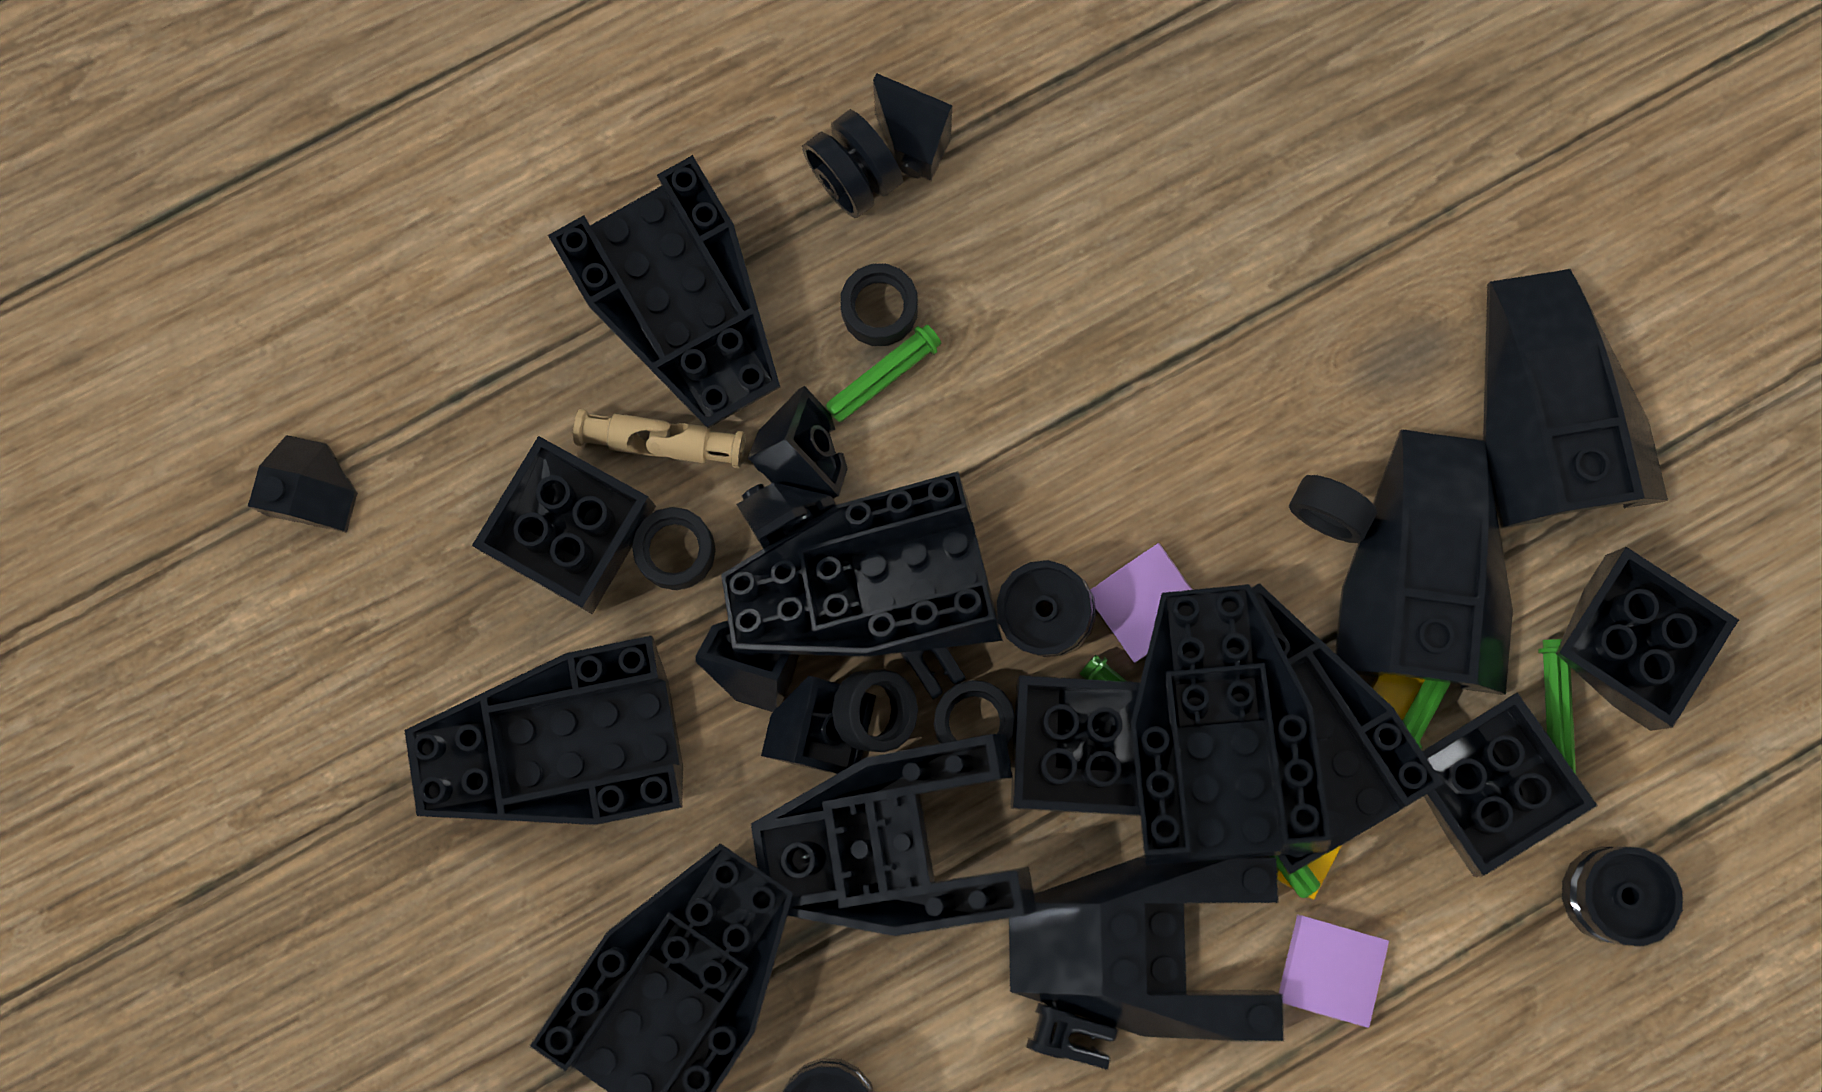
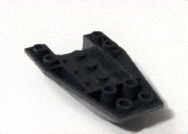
(676, 292)
(1559, 407)
(1431, 572)
(559, 744)
(1363, 746)

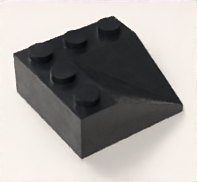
(564, 524)
(1643, 638)
(1074, 746)
(1502, 786)

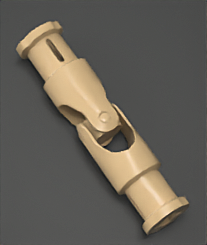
(675, 441)

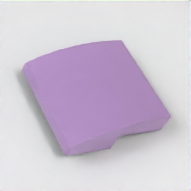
(1132, 597)
(1333, 971)

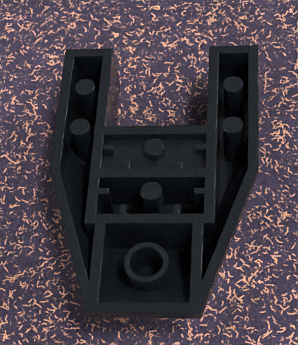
(862, 848)
(1118, 955)

